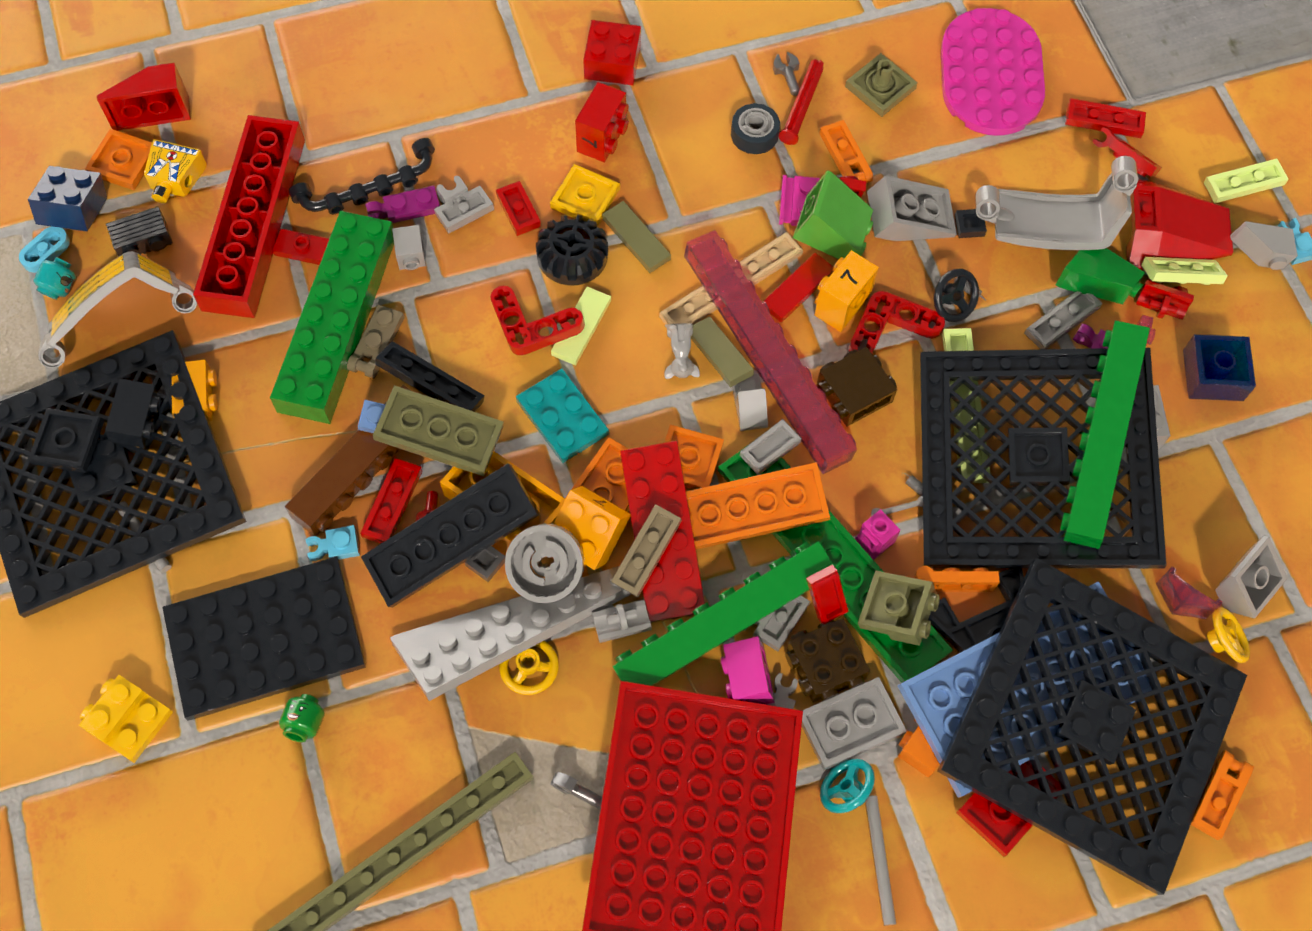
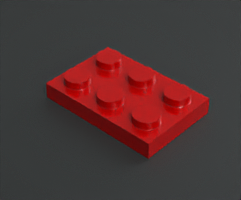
(996, 824)

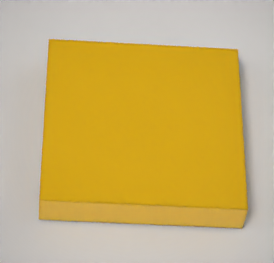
(585, 194)

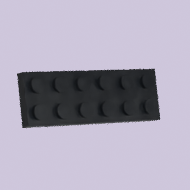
(450, 535)

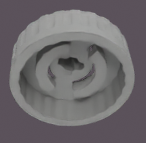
(551, 542)

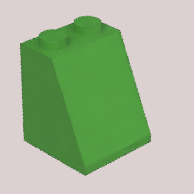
(834, 218)

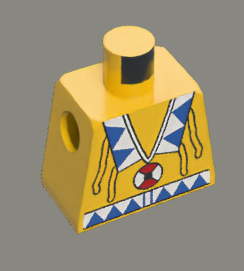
(172, 169)

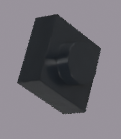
(969, 224)

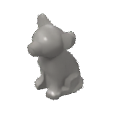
(681, 345)

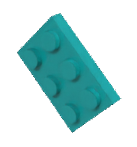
(562, 415)

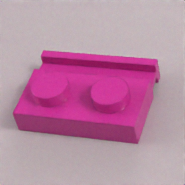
(793, 197)

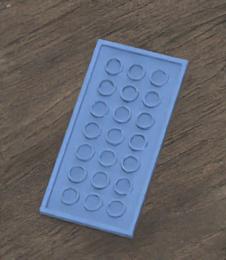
(943, 691)

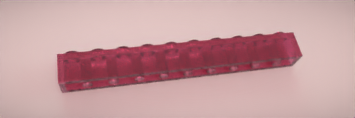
(770, 352)

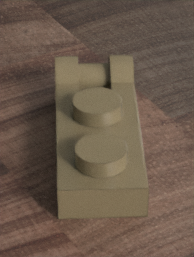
(377, 336)

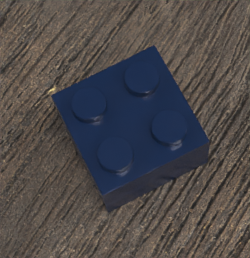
(67, 198)

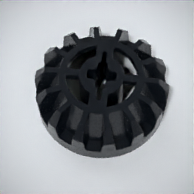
(569, 256)

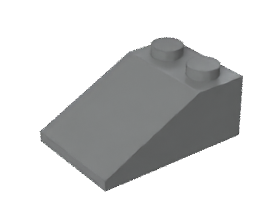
(910, 210)

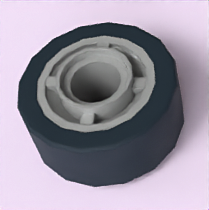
(755, 128)

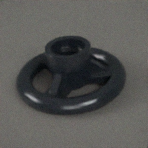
(953, 293)

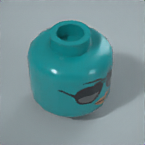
(54, 278)

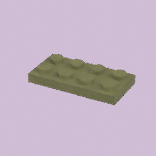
(438, 430)

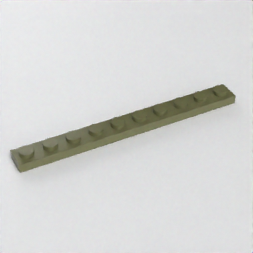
(409, 848)

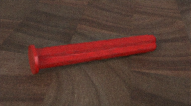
(789, 134)

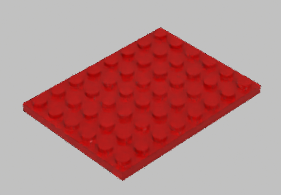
(694, 814)

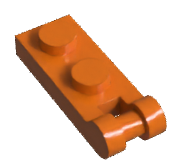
(845, 151)
(960, 581)
(1221, 795)

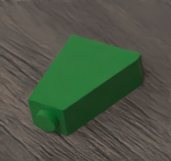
(1101, 275)

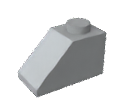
(1266, 244)

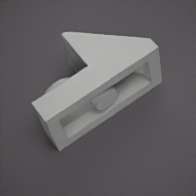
(751, 404)

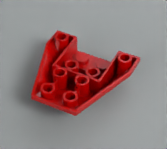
(1176, 225)

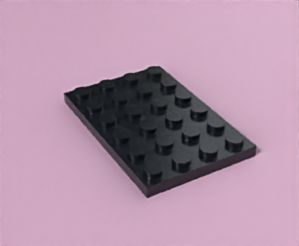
(262, 638)

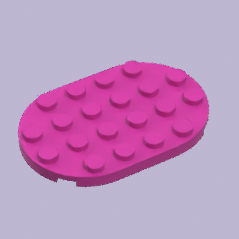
(992, 71)

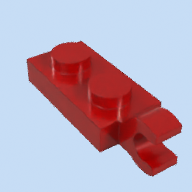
(1121, 148)

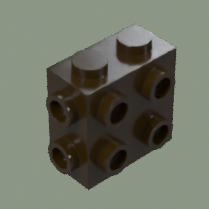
(856, 385)
(826, 660)

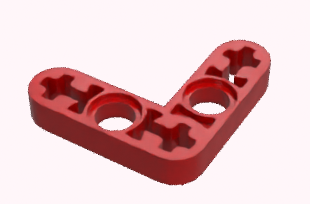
(890, 314)
(530, 331)

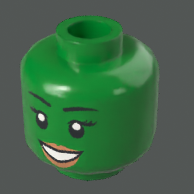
(301, 718)

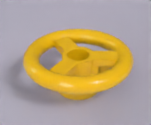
(1229, 637)
(531, 655)

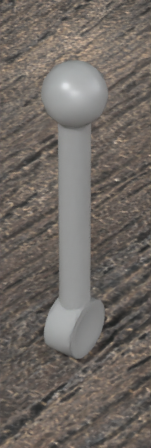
(919, 502)

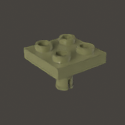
(881, 84)

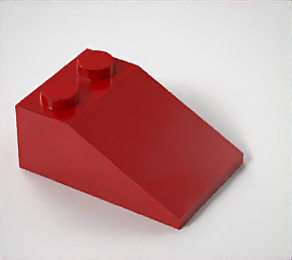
(146, 99)

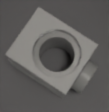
(409, 247)

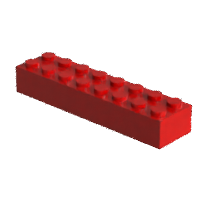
(249, 217)

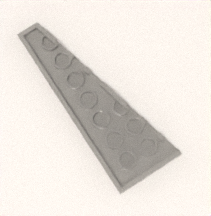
(474, 642)

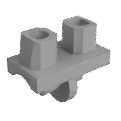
(621, 621)

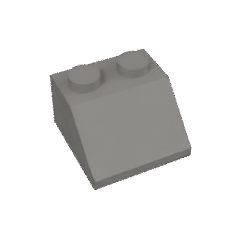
(1252, 580)

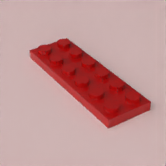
(656, 477)

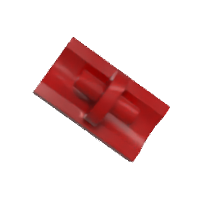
(1165, 299)

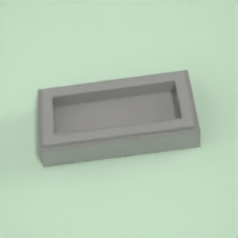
(770, 447)

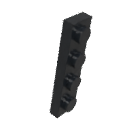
(427, 377)

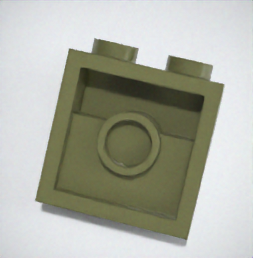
(899, 607)

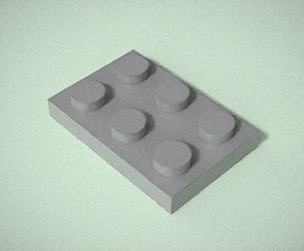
(851, 723)

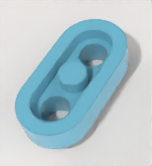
(43, 249)

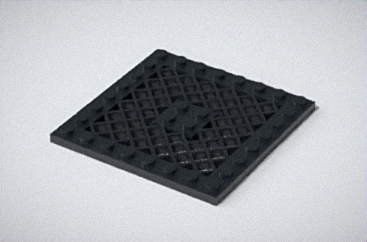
(1035, 458)
(108, 475)
(1095, 725)

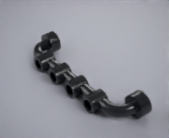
(358, 192)

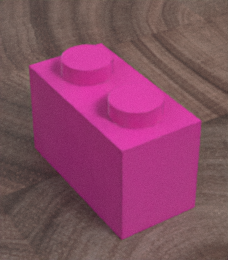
(747, 671)

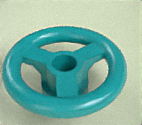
(849, 788)

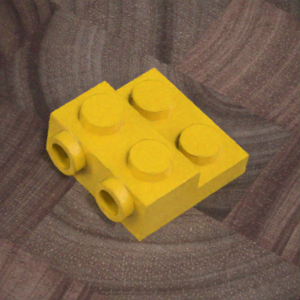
(124, 717)

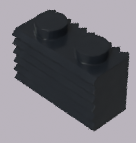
(140, 232)

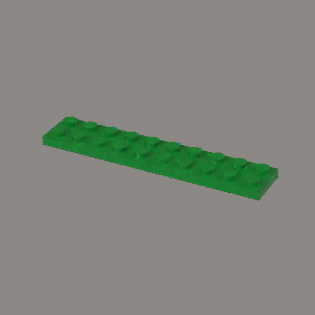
(855, 574)

